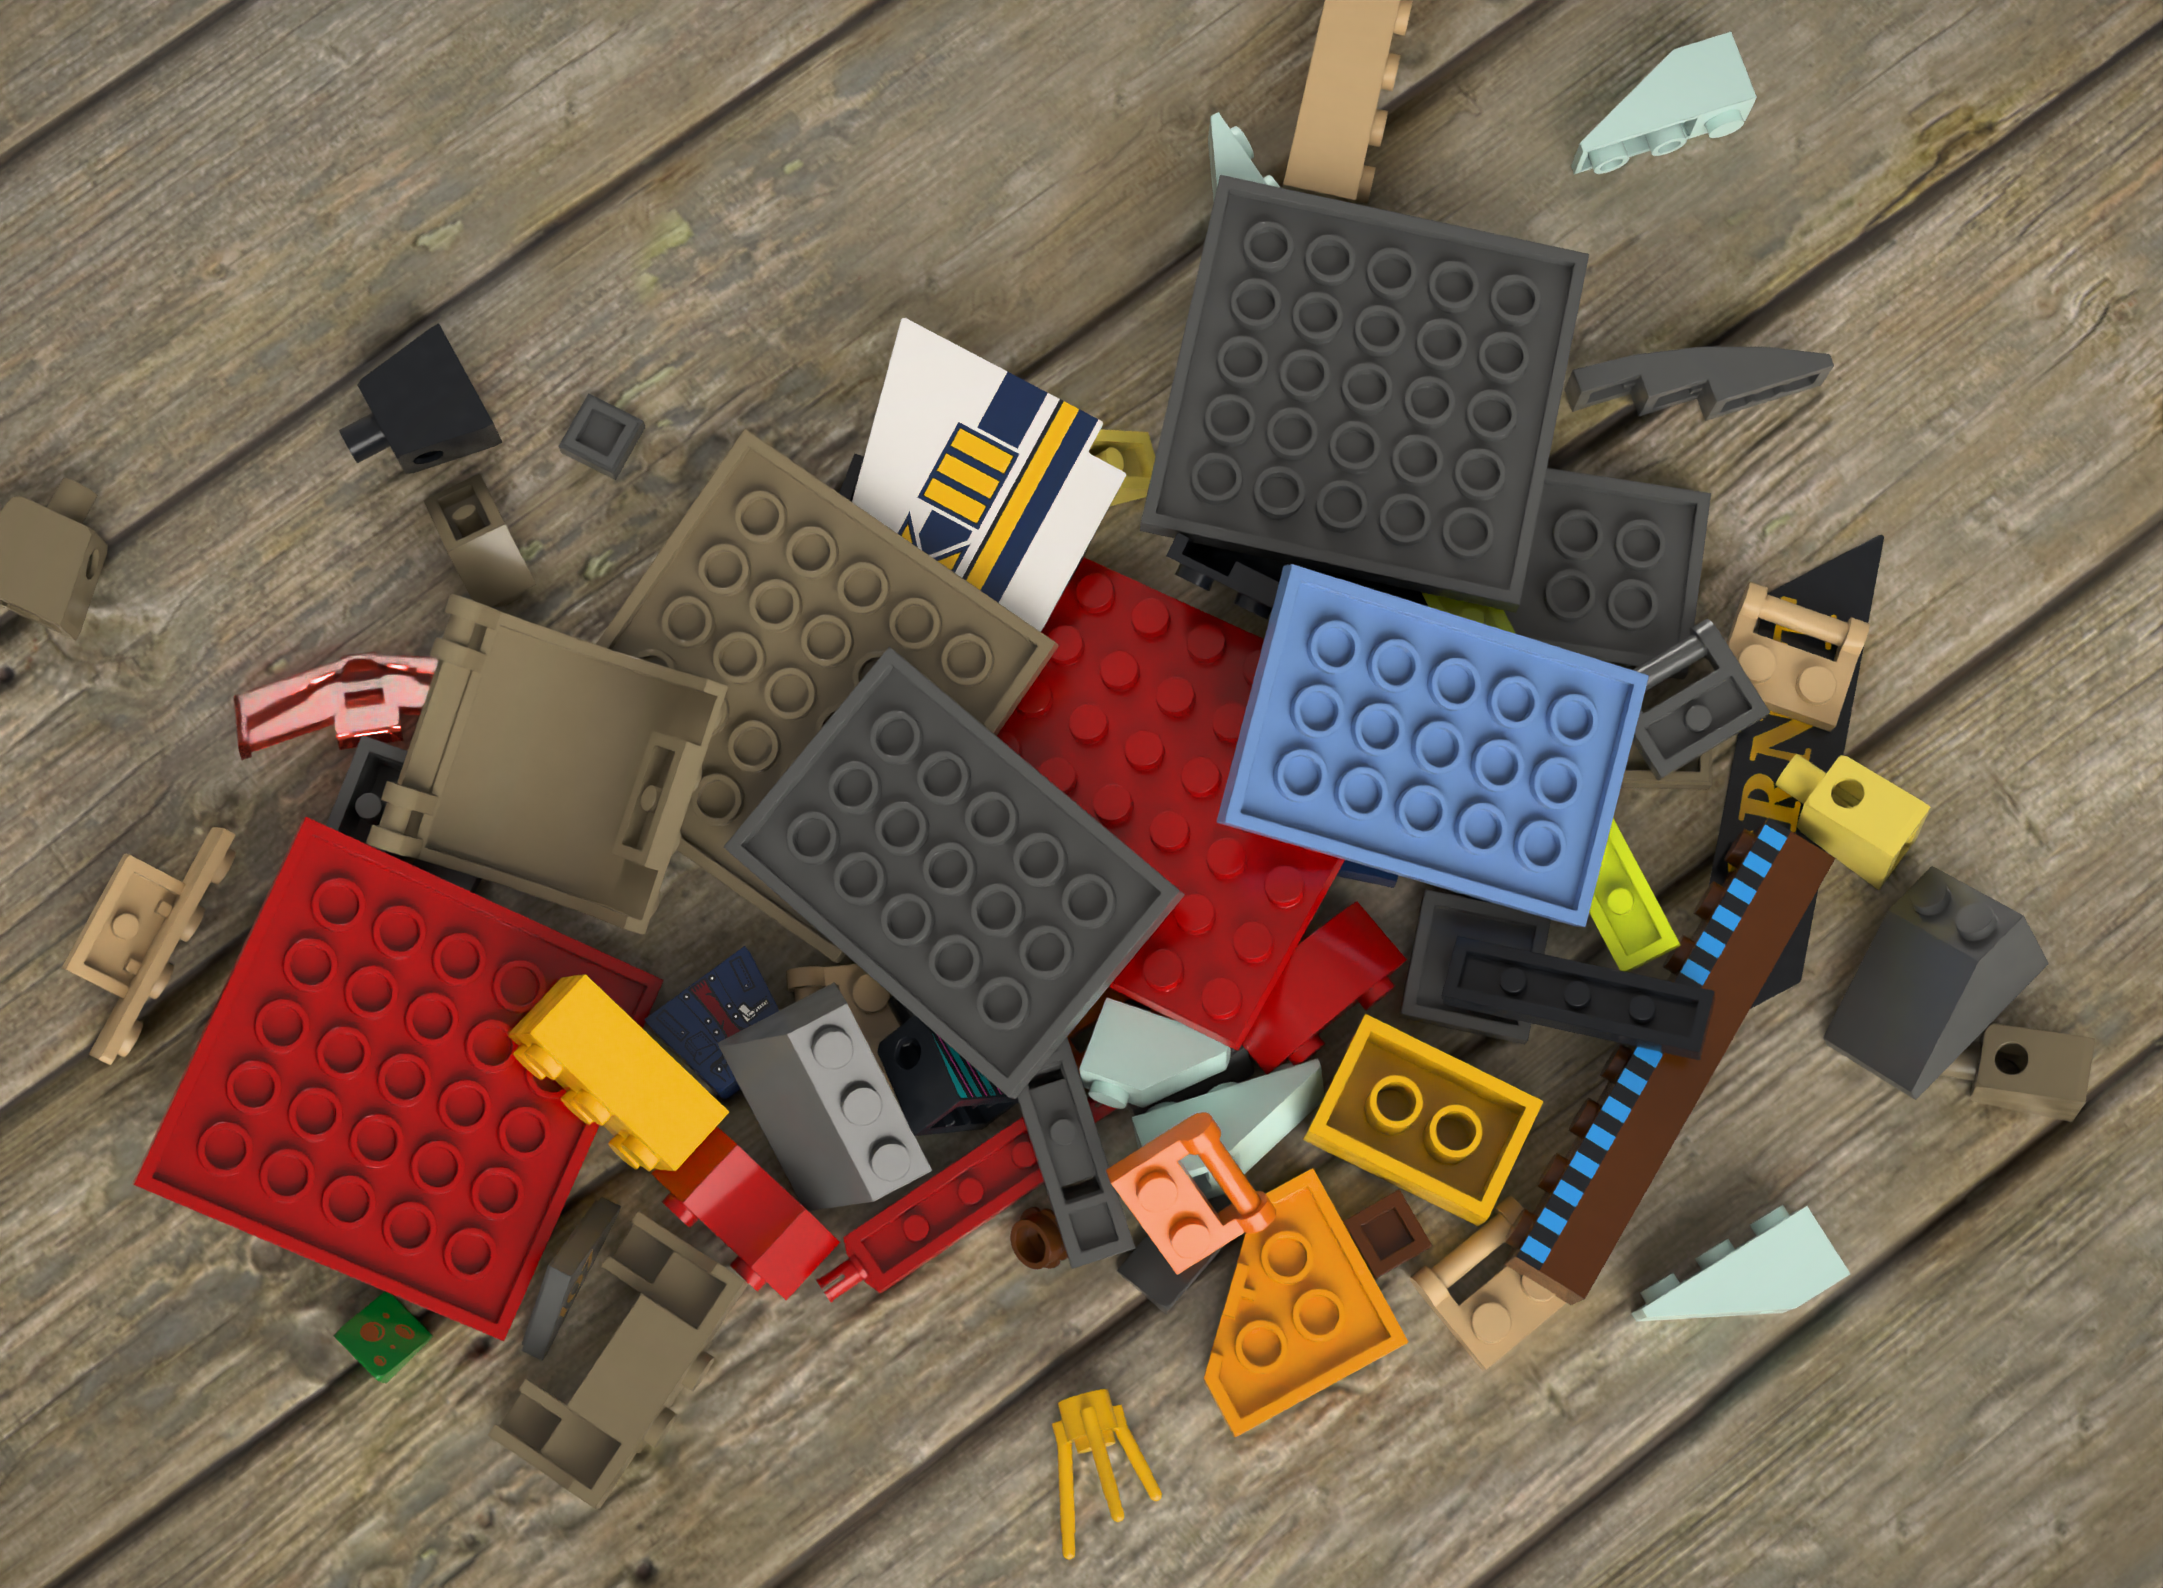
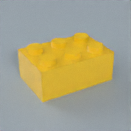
(616, 1075)
(1423, 1120)

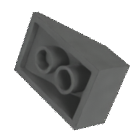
(1933, 981)

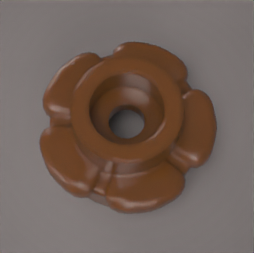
(1038, 1239)

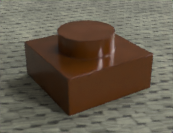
(1387, 1234)

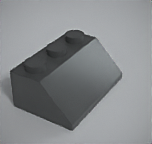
(824, 1103)

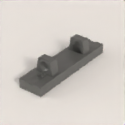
(1071, 1151)

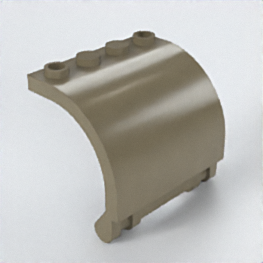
(550, 765)

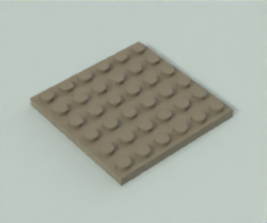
(790, 608)

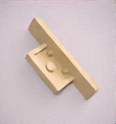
(135, 932)

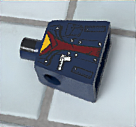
(711, 1011)

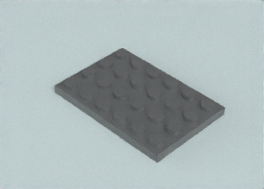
(953, 872)

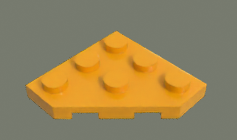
(1296, 1311)

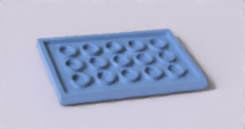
(1432, 747)

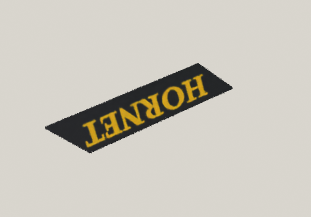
(1763, 750)

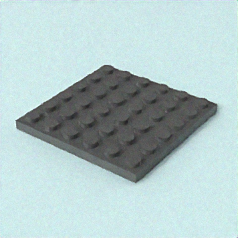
(1366, 393)

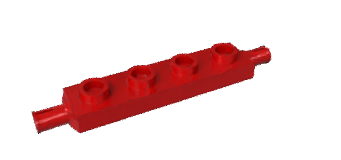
(941, 1211)

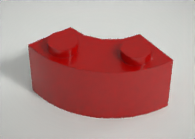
(1323, 979)
(749, 1212)

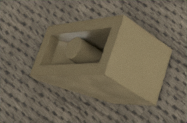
(479, 543)

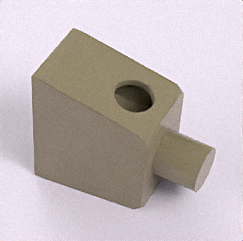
(50, 558)
(2049, 1066)

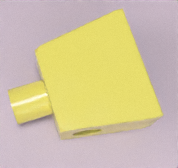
(1872, 825)

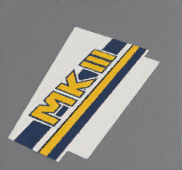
(984, 472)

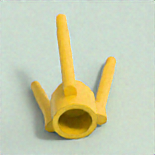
(1090, 1423)

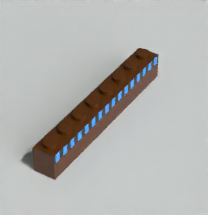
(1654, 1092)

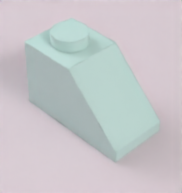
(1145, 1057)

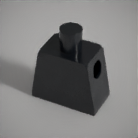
(421, 408)

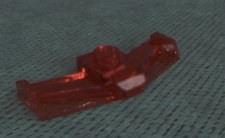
(355, 693)

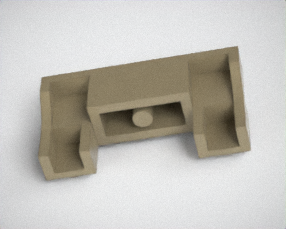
(637, 1374)

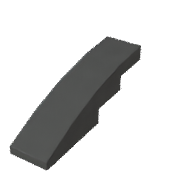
(1718, 377)

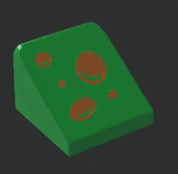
(383, 1337)

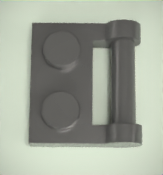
(1701, 713)

